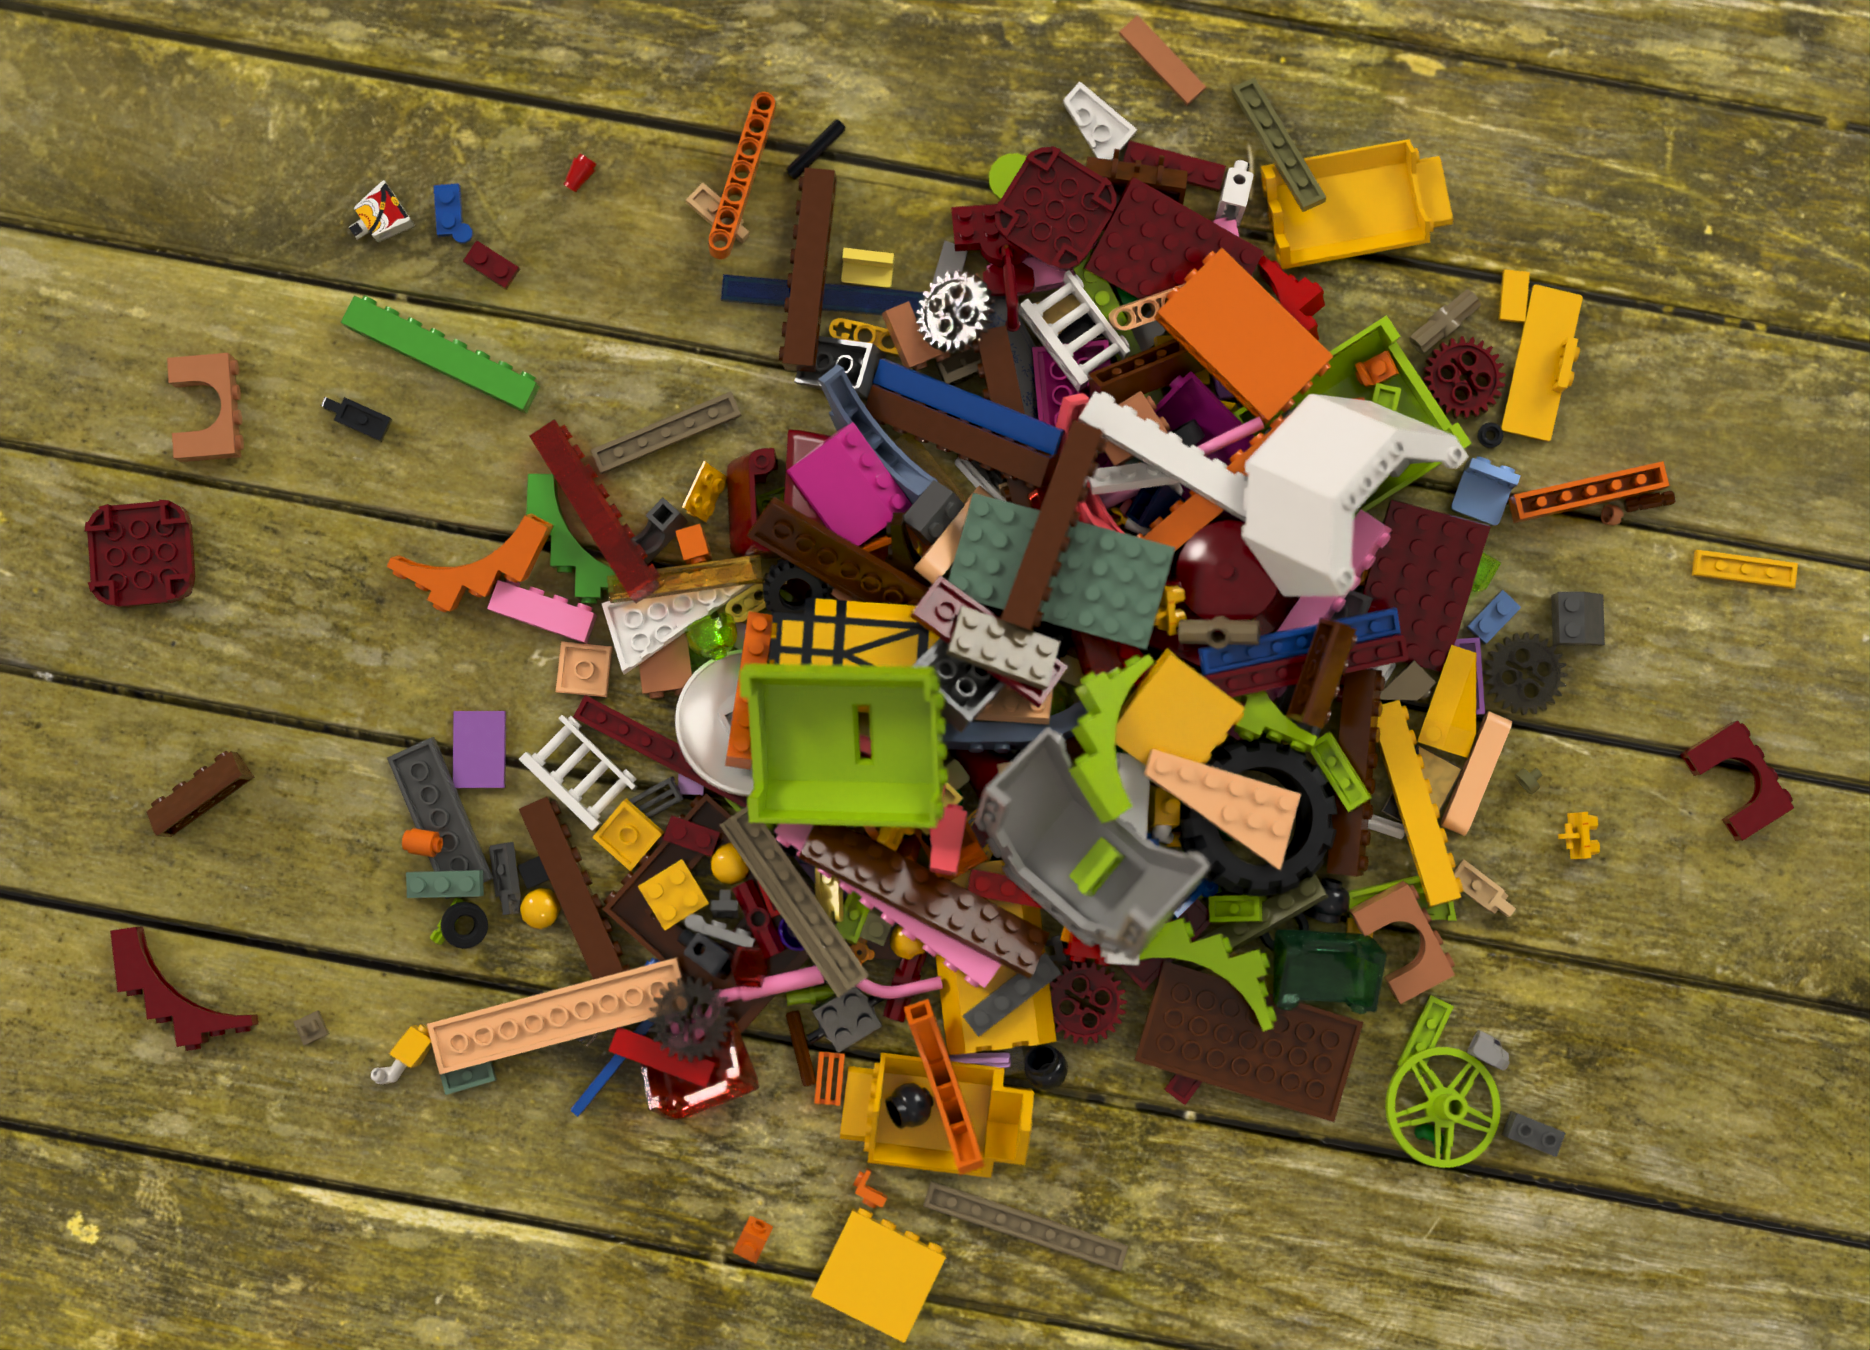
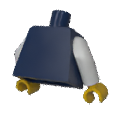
(1148, 506)

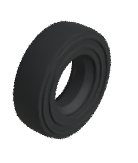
(468, 940)

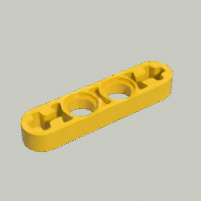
(878, 333)

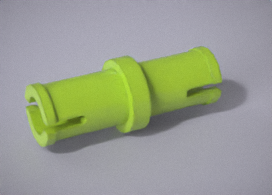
(809, 995)

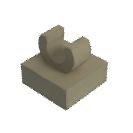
(311, 1027)

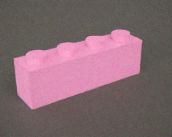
(541, 611)

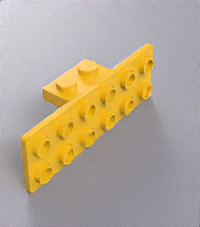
(1543, 363)

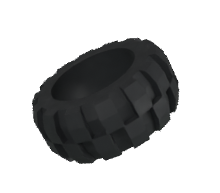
(1313, 821)

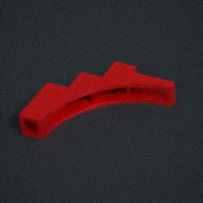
(1299, 298)

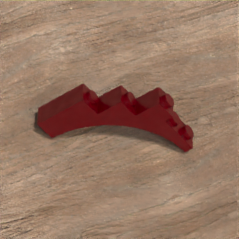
(138, 971)

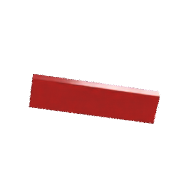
(648, 1053)

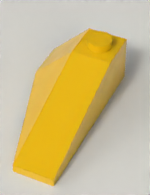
(1452, 712)

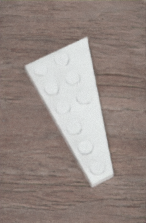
(655, 622)

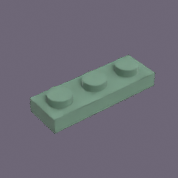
(444, 884)

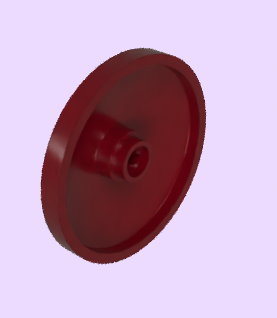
(1224, 574)

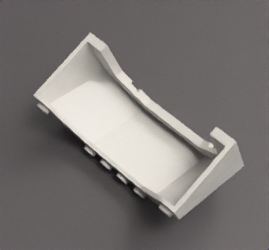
(1315, 478)

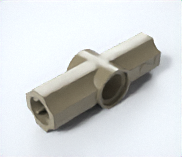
(1444, 321)
(1235, 632)

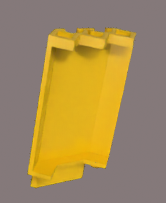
(1374, 203)
(1026, 1025)

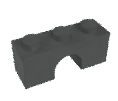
(660, 529)

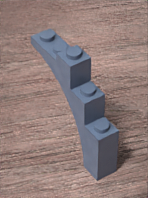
(848, 408)

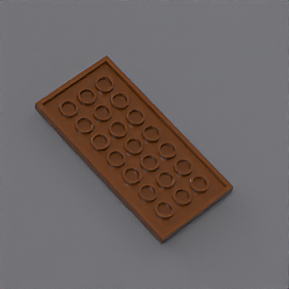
(1213, 1036)

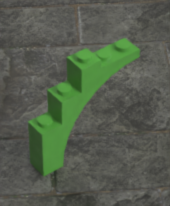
(565, 549)

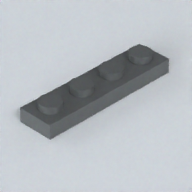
(1010, 996)

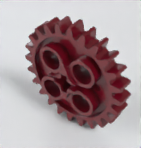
(1483, 365)
(1096, 980)

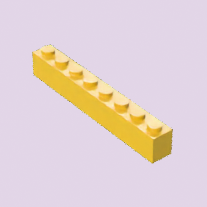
(1415, 807)

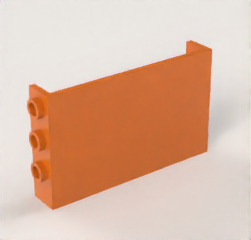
(1243, 336)

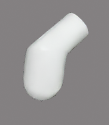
(388, 1074)

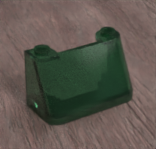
(1327, 969)

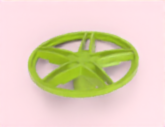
(1443, 1107)

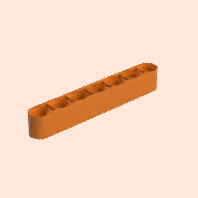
(742, 163)

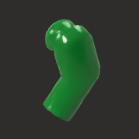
(1427, 1132)

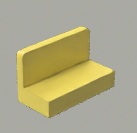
(867, 268)

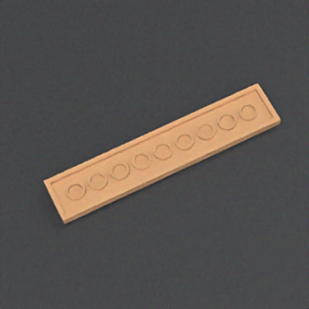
(551, 1017)

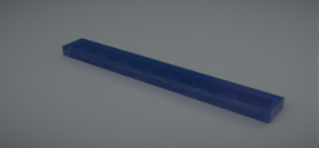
(836, 297)

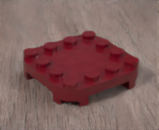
(1055, 208)
(140, 553)

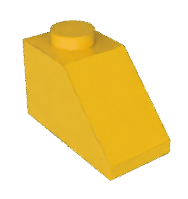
(413, 1046)

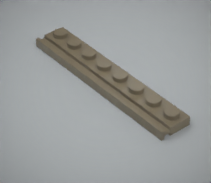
(795, 902)

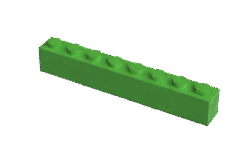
(440, 354)

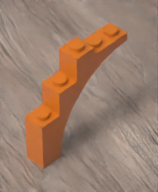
(449, 584)
(944, 1086)

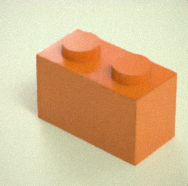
(694, 544)

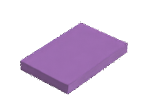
(479, 749)

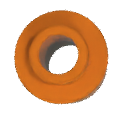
(422, 842)

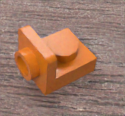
(1376, 370)

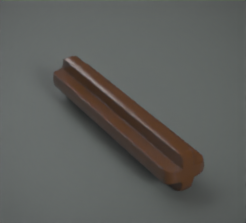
(801, 1048)

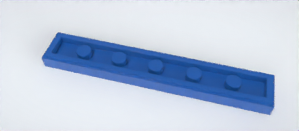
(605, 1075)

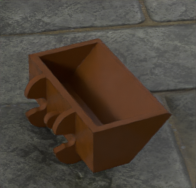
(1165, 180)

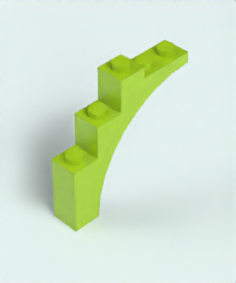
(1264, 716)
(1097, 768)
(1213, 953)

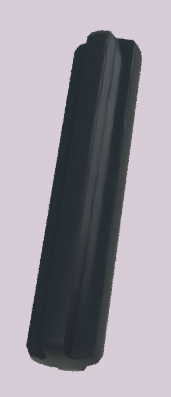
(815, 149)

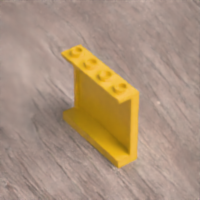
(1175, 713)
(879, 1274)

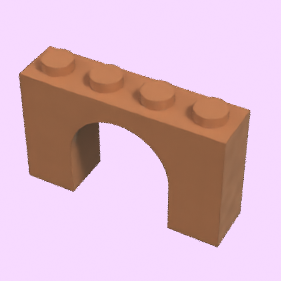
(908, 341)
(222, 437)
(1430, 964)

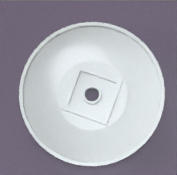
(705, 723)

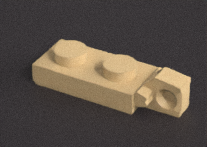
(706, 204)
(1483, 889)

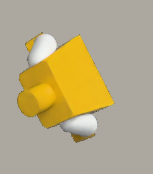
(1163, 815)

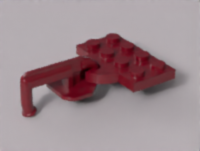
(1007, 275)

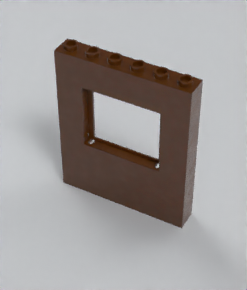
(635, 915)

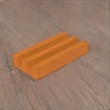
(827, 1101)

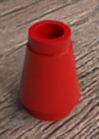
(579, 172)

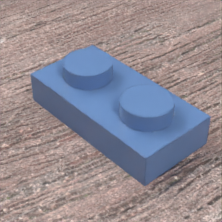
(1493, 617)

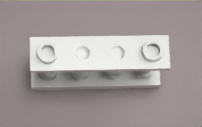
(1063, 353)
(555, 778)

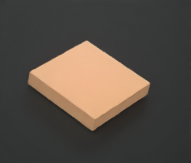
(584, 669)

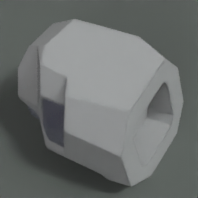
(1488, 1050)

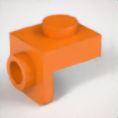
(870, 1195)
(753, 1239)

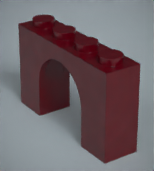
(1768, 798)

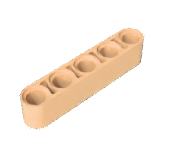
(1133, 310)
(943, 550)
(1476, 773)

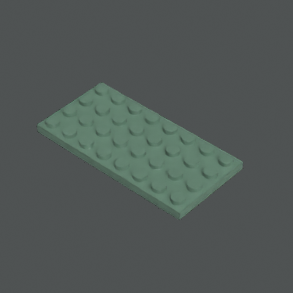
(1106, 578)

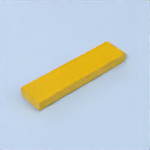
(1744, 569)

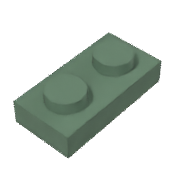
(468, 1077)

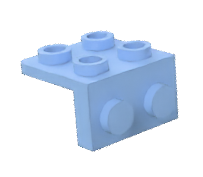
(1484, 490)

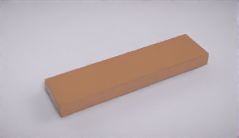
(1162, 60)

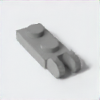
(719, 931)

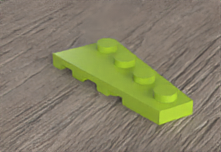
(1440, 912)

